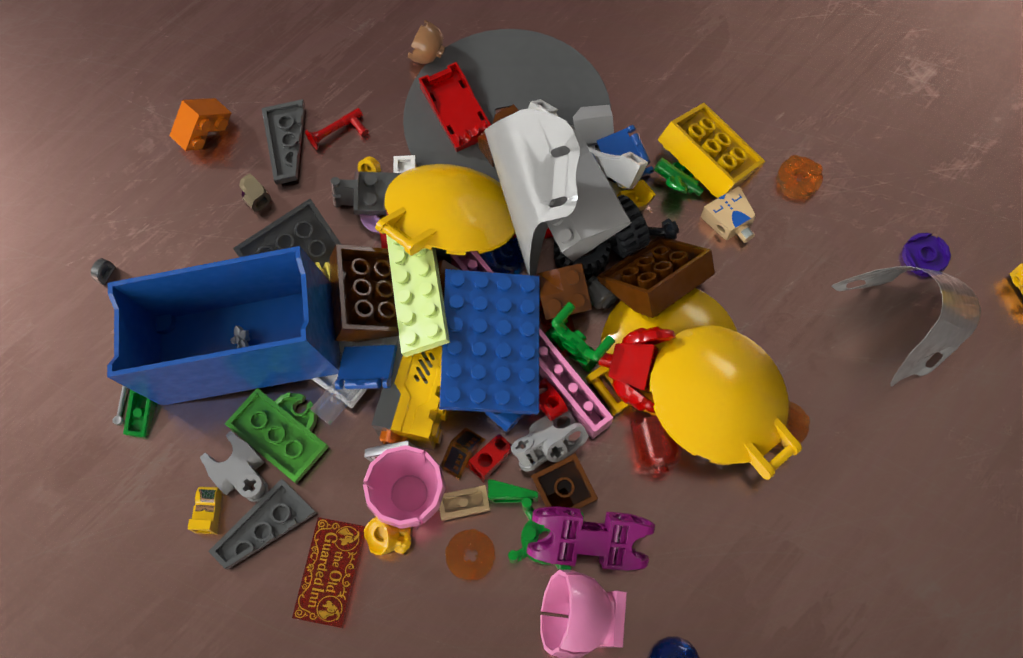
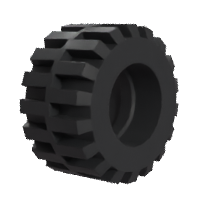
(634, 235)
(591, 263)

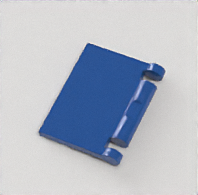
(621, 143)
(366, 366)

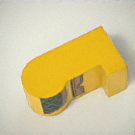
(206, 511)

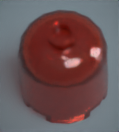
(654, 446)

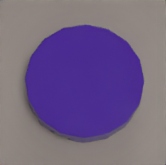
(927, 253)

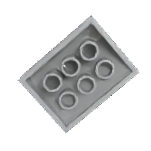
(596, 213)

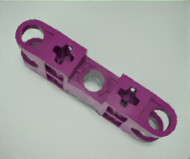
(573, 536)

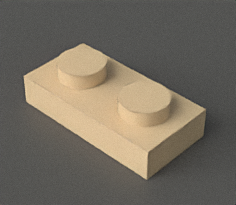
(464, 503)

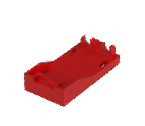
(455, 106)

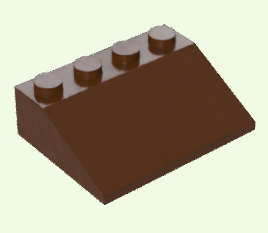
(658, 275)
(362, 294)

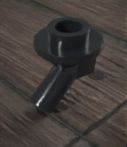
(668, 230)

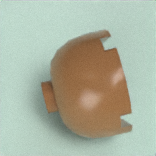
(427, 44)

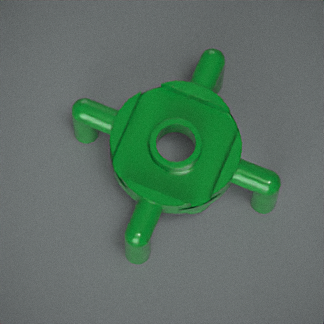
(575, 341)
(531, 534)

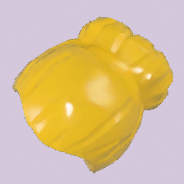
(386, 538)

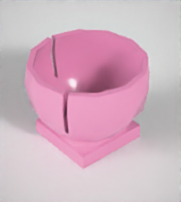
(404, 487)
(593, 619)

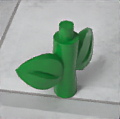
(678, 177)

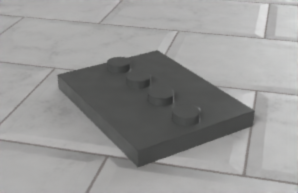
(299, 227)

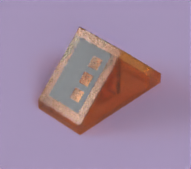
(460, 451)

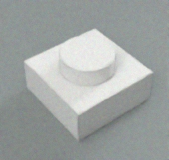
(403, 163)

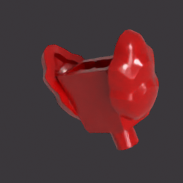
(633, 363)

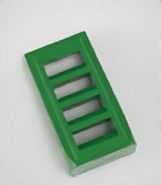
(506, 493)

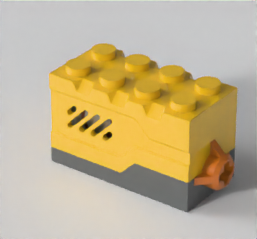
(411, 404)

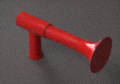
(352, 117)

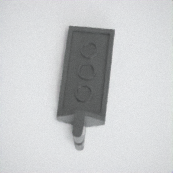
(364, 192)

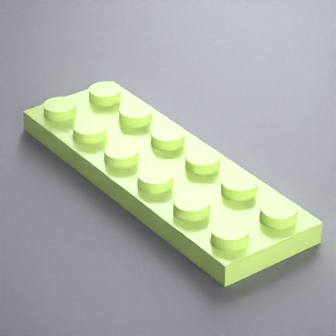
(417, 299)

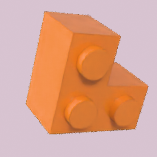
(196, 120)

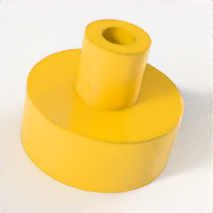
(369, 164)

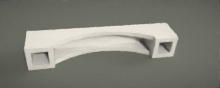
(623, 169)

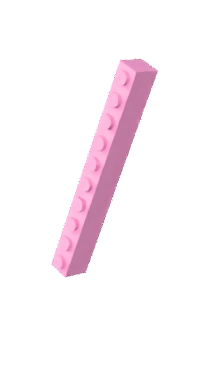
(554, 367)

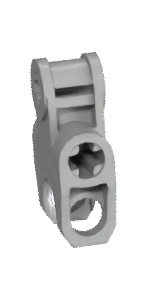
(548, 442)
(238, 470)

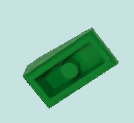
(138, 415)

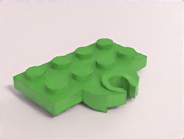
(279, 431)

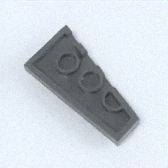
(284, 135)
(265, 522)

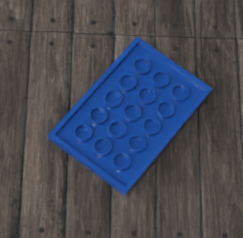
(491, 344)

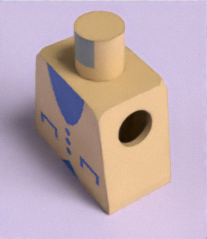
(730, 215)

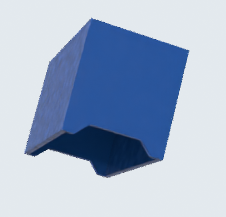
(180, 323)

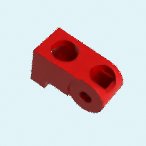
(550, 401)
(490, 457)

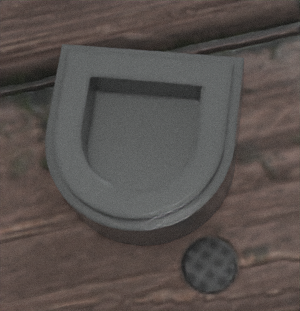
(102, 270)

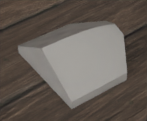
(594, 123)

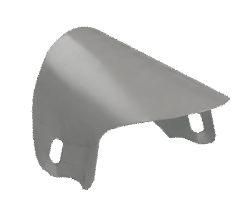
(535, 163)
(955, 324)

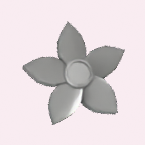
(241, 337)

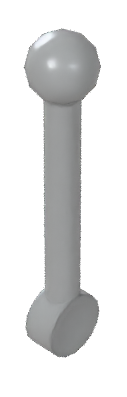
(118, 420)

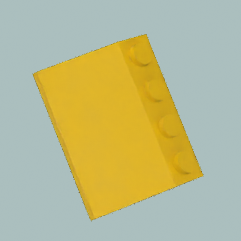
(710, 150)

